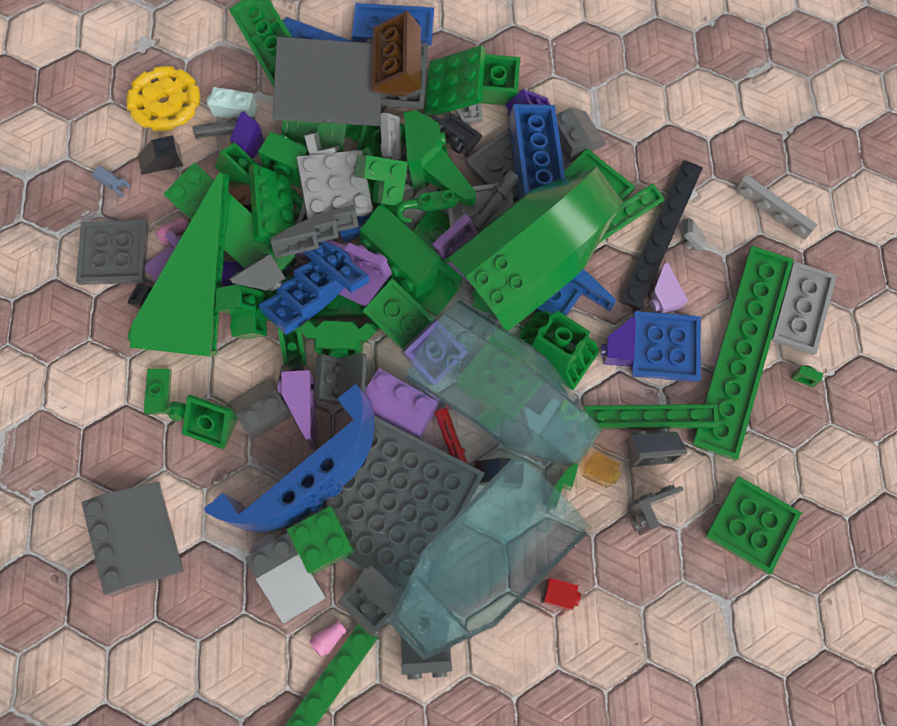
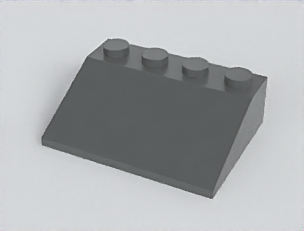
(131, 538)

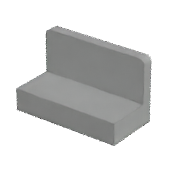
(315, 147)

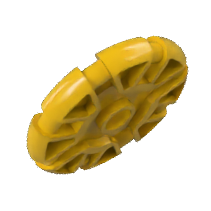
(163, 88)

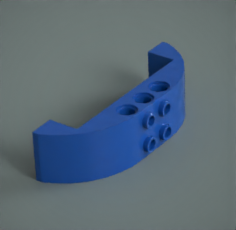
(310, 482)

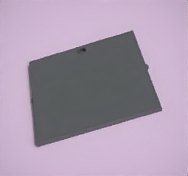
(325, 82)

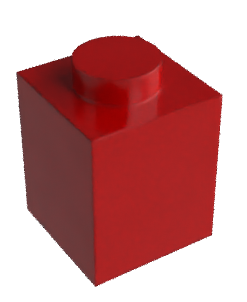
(561, 594)

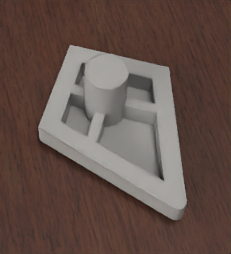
(471, 114)
(694, 235)

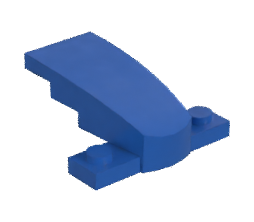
(313, 287)

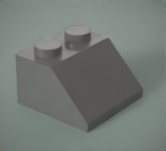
(577, 133)
(260, 274)
(260, 409)
(655, 448)

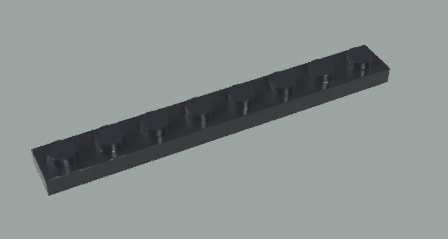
(661, 235)

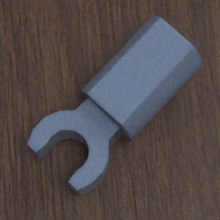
(110, 180)

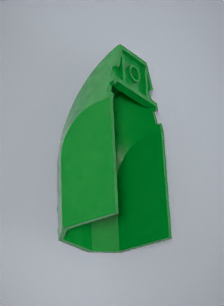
(537, 244)

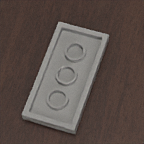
(804, 308)

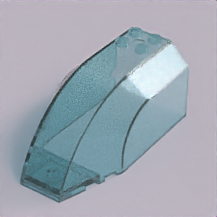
(502, 388)
(487, 559)

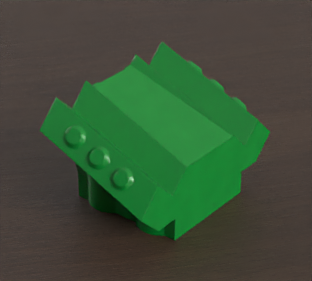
(338, 338)
(562, 343)

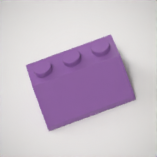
(400, 403)

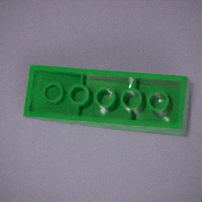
(261, 27)
(187, 196)

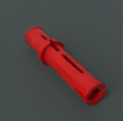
(443, 417)

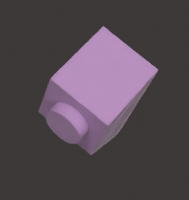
(667, 292)

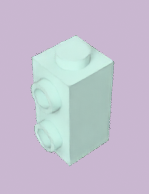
(231, 103)

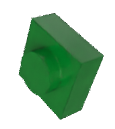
(807, 375)

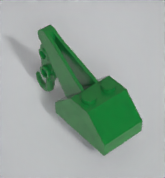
(431, 165)

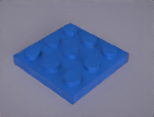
(667, 346)

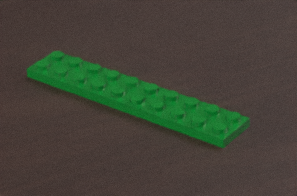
(744, 351)

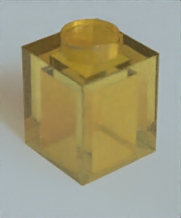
(602, 470)

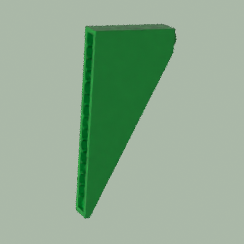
(182, 304)

